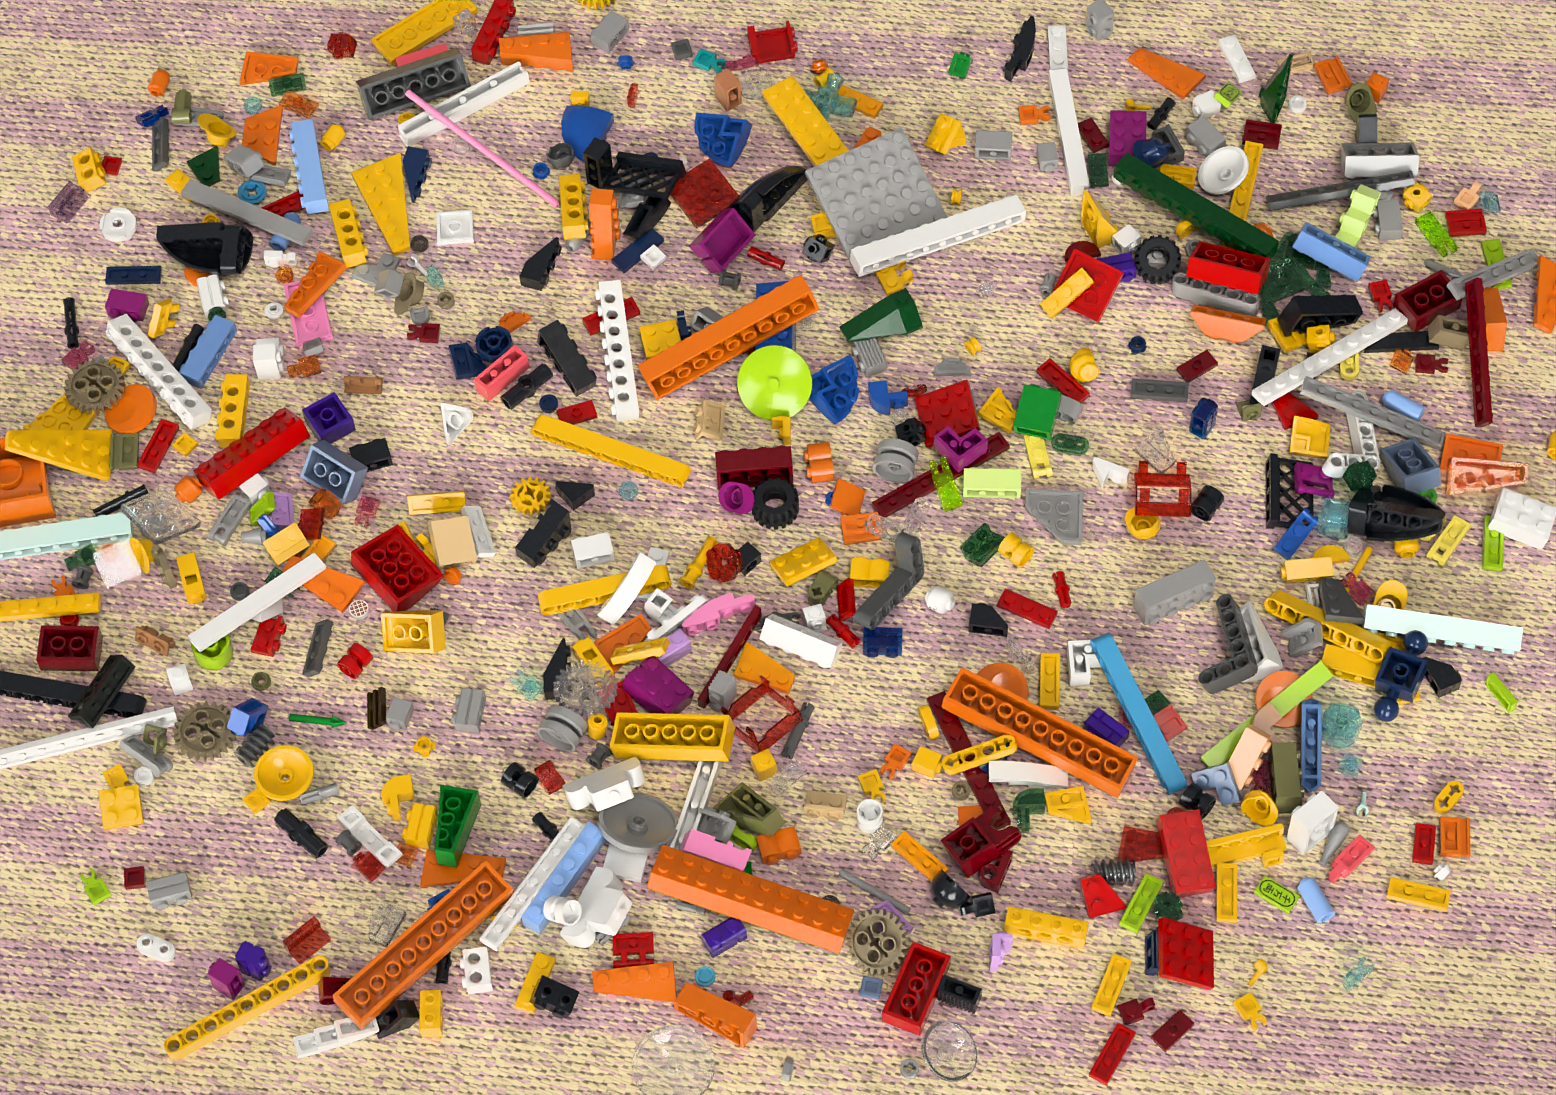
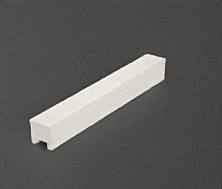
(464, 103)
(1068, 131)
(697, 797)

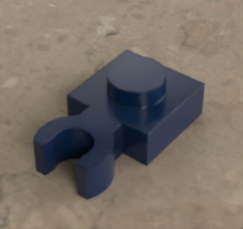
(685, 331)

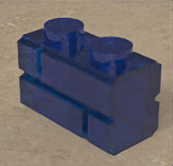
(1203, 418)
(882, 642)

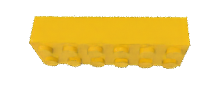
(672, 736)

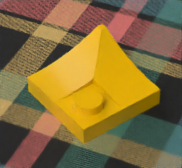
(1309, 438)

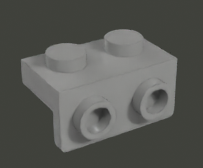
(1303, 636)
(717, 824)

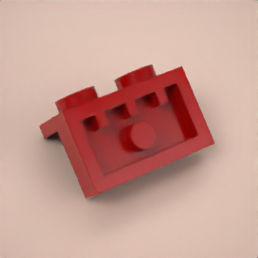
(268, 636)

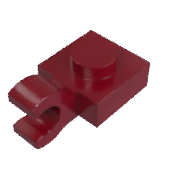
(1133, 1011)

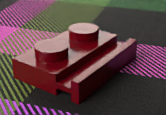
(1263, 133)

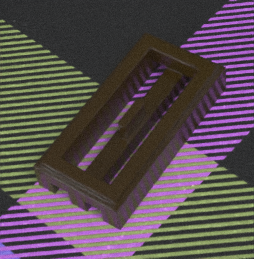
(376, 708)

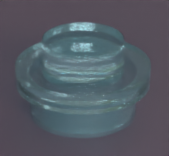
(252, 105)
(628, 490)

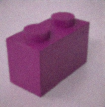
(127, 302)
(225, 978)

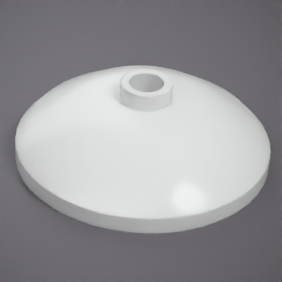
(1223, 170)

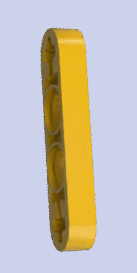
(980, 757)

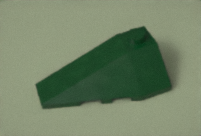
(887, 317)

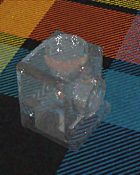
(465, 24)

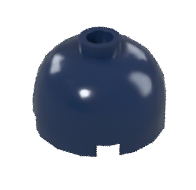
(493, 343)

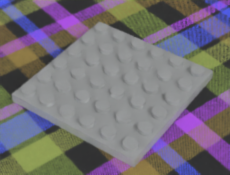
(875, 191)

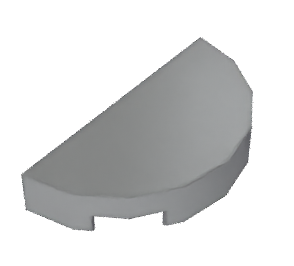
(952, 367)

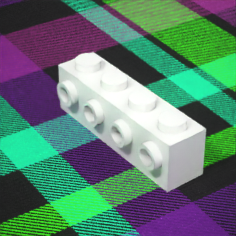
(801, 641)

